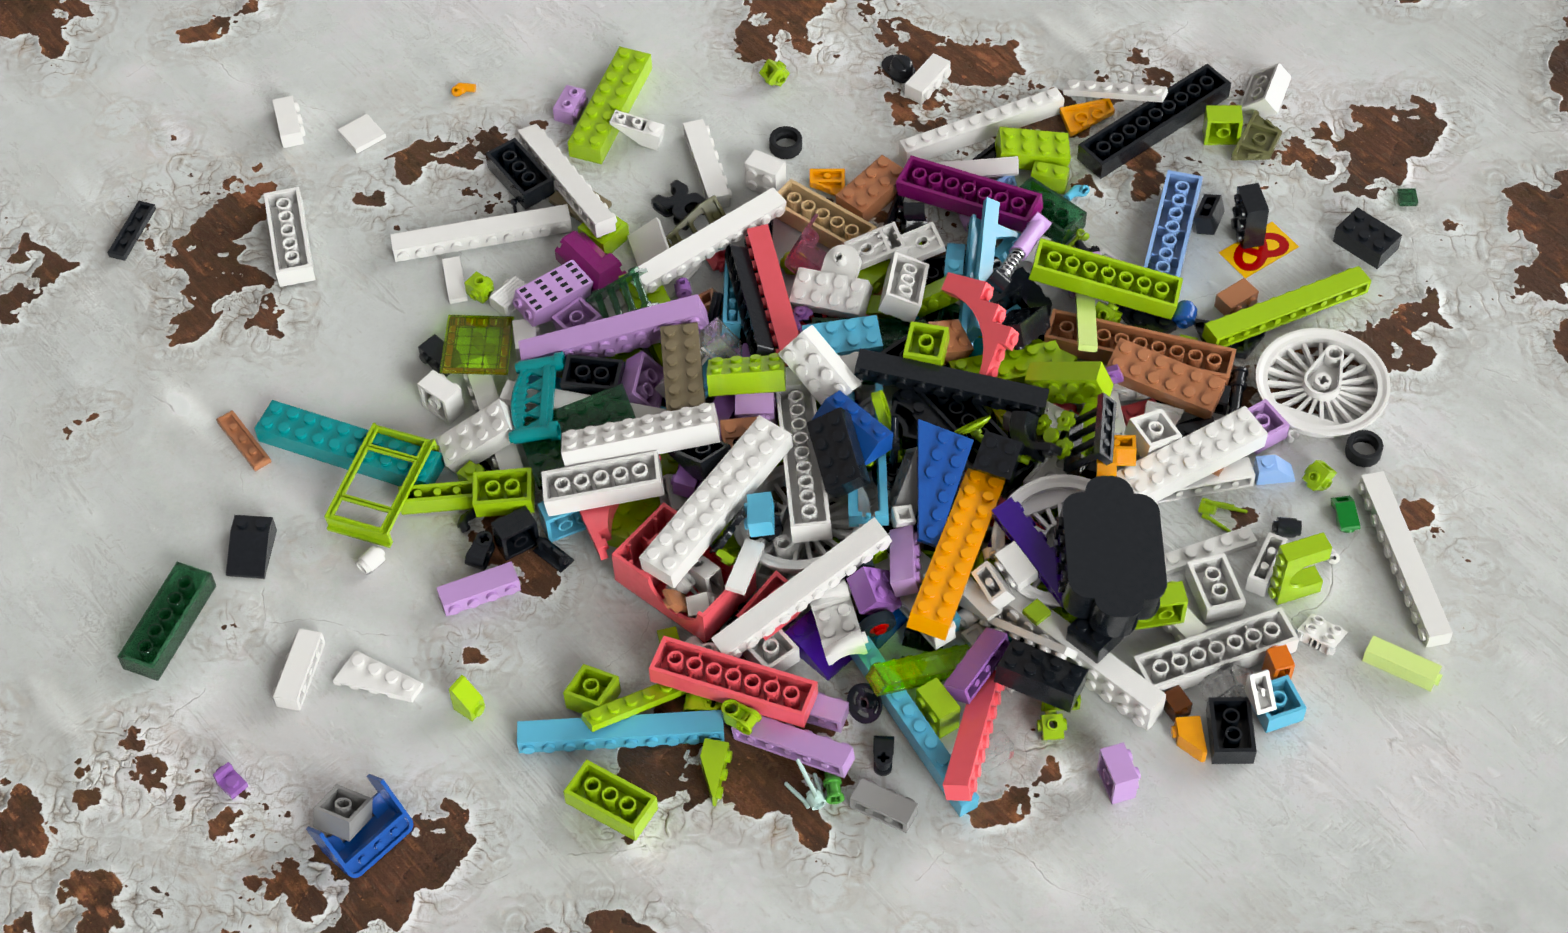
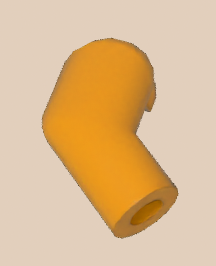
(461, 88)

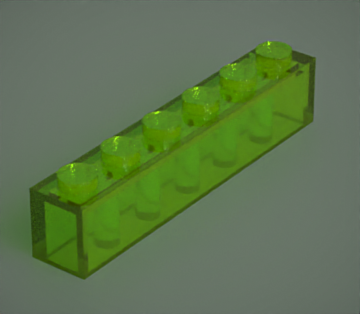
(914, 670)

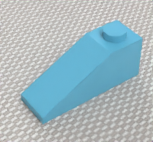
(954, 259)

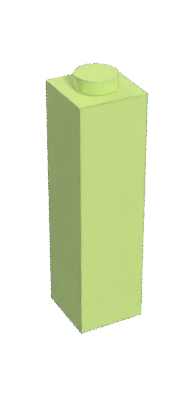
(1402, 663)

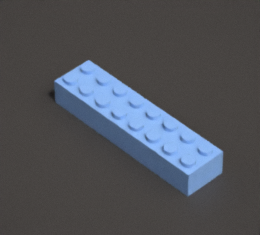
(1173, 223)

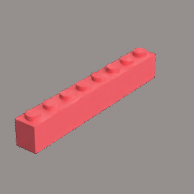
(972, 741)

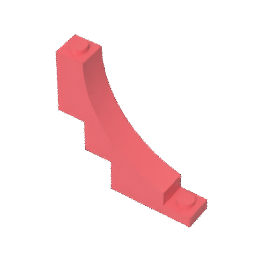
(599, 526)

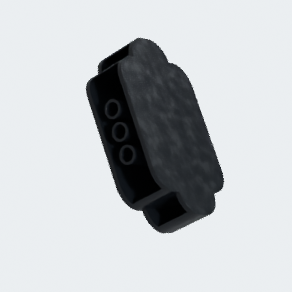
(1110, 556)

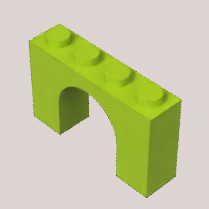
(1289, 578)

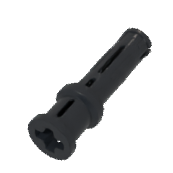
(1237, 385)

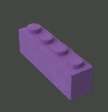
(977, 665)

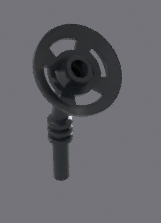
(892, 468)
(865, 703)

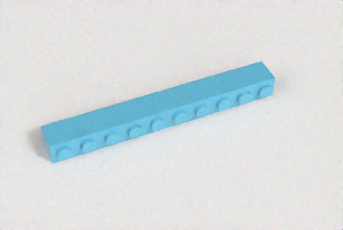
(915, 729)
(630, 732)

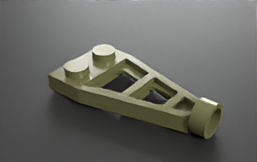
(710, 208)

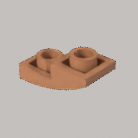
(675, 600)

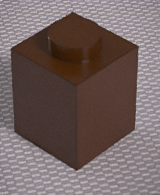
(1177, 703)

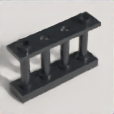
(1103, 440)

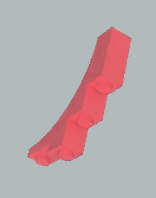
(990, 318)

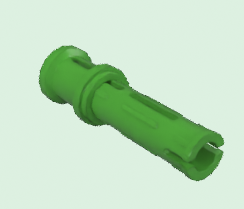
(832, 784)

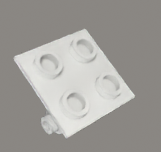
(1321, 631)

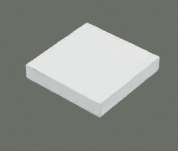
(361, 133)

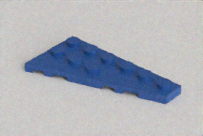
(939, 471)

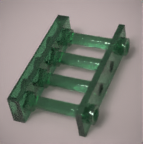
(632, 275)

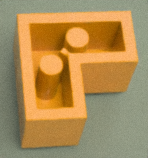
(1123, 455)

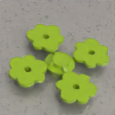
(1051, 434)

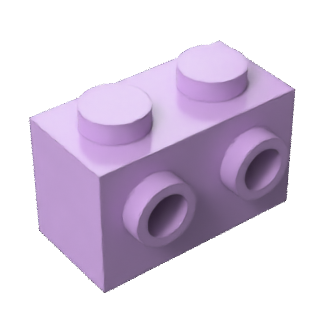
(570, 105)

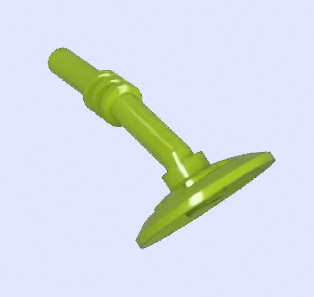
(974, 429)

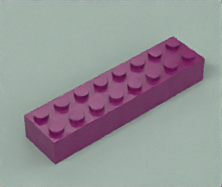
(966, 191)

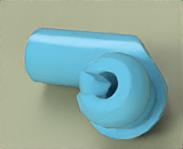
(1077, 191)

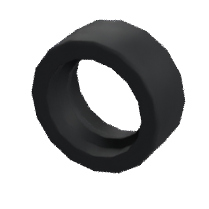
(782, 133)
(1367, 437)

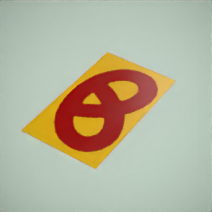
(1253, 259)

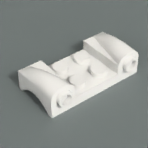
(838, 623)

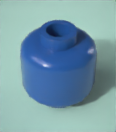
(1185, 314)

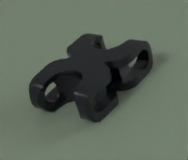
(677, 205)

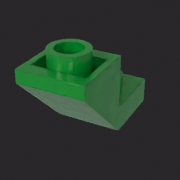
(1346, 513)

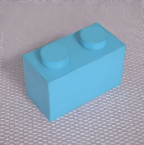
(759, 514)

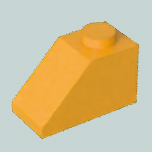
(1190, 736)

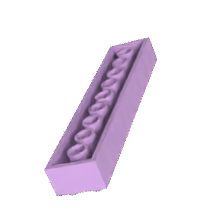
(617, 333)

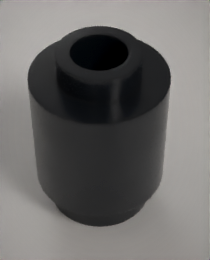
(1287, 527)

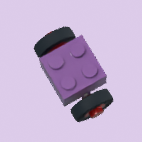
(874, 597)

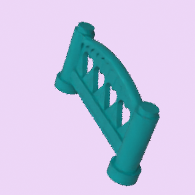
(544, 426)

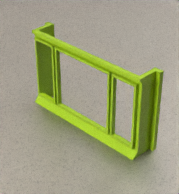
(363, 531)

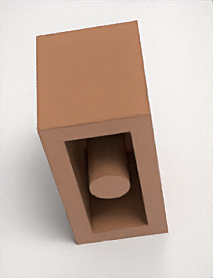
(1236, 297)

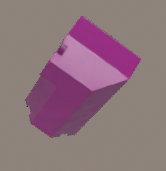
(597, 265)

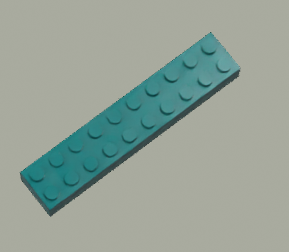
(339, 442)

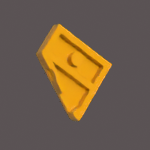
(828, 180)

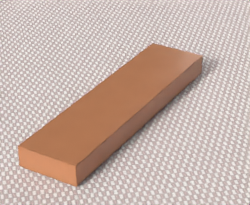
(243, 440)

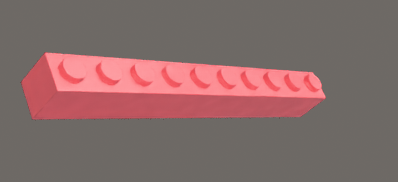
(772, 286)

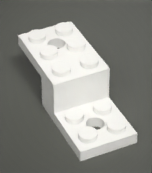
(888, 240)

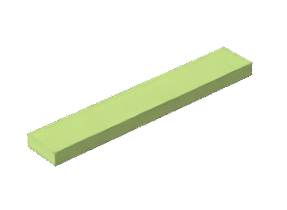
(1086, 323)

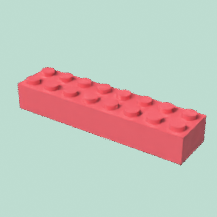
(728, 677)

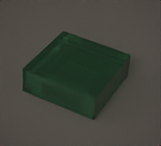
(1407, 197)

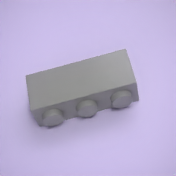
(884, 805)

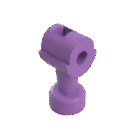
(682, 288)

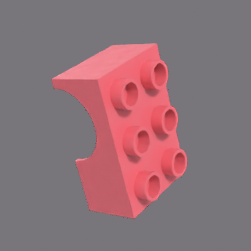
(649, 588)

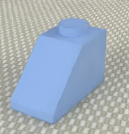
(1272, 470)

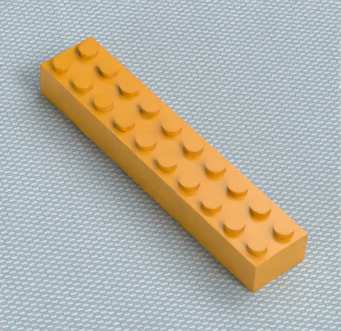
(955, 554)

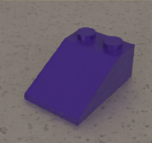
(807, 638)

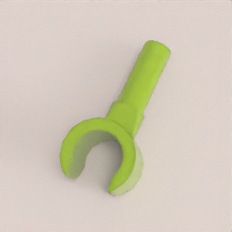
(1079, 236)

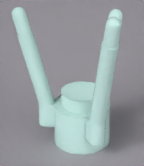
(815, 797)

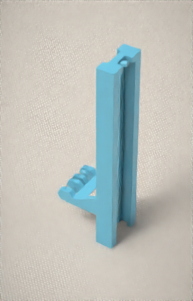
(981, 254)
(882, 514)

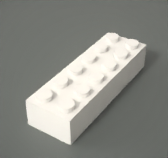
(289, 236)
(602, 483)

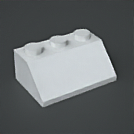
(1266, 91)

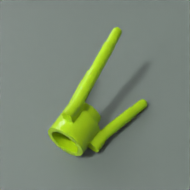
(1209, 507)

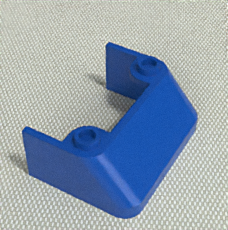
(374, 840)

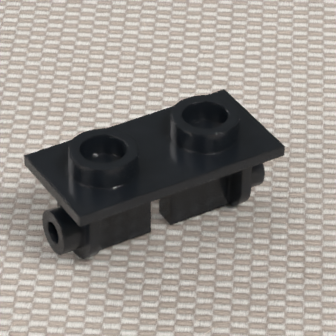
(552, 554)

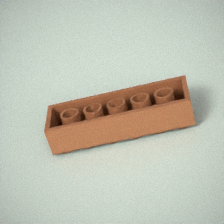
(1167, 379)

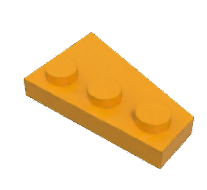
(1084, 115)

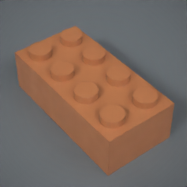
(871, 189)

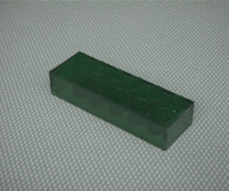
(167, 621)

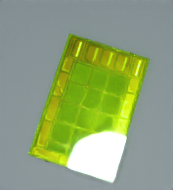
(477, 345)

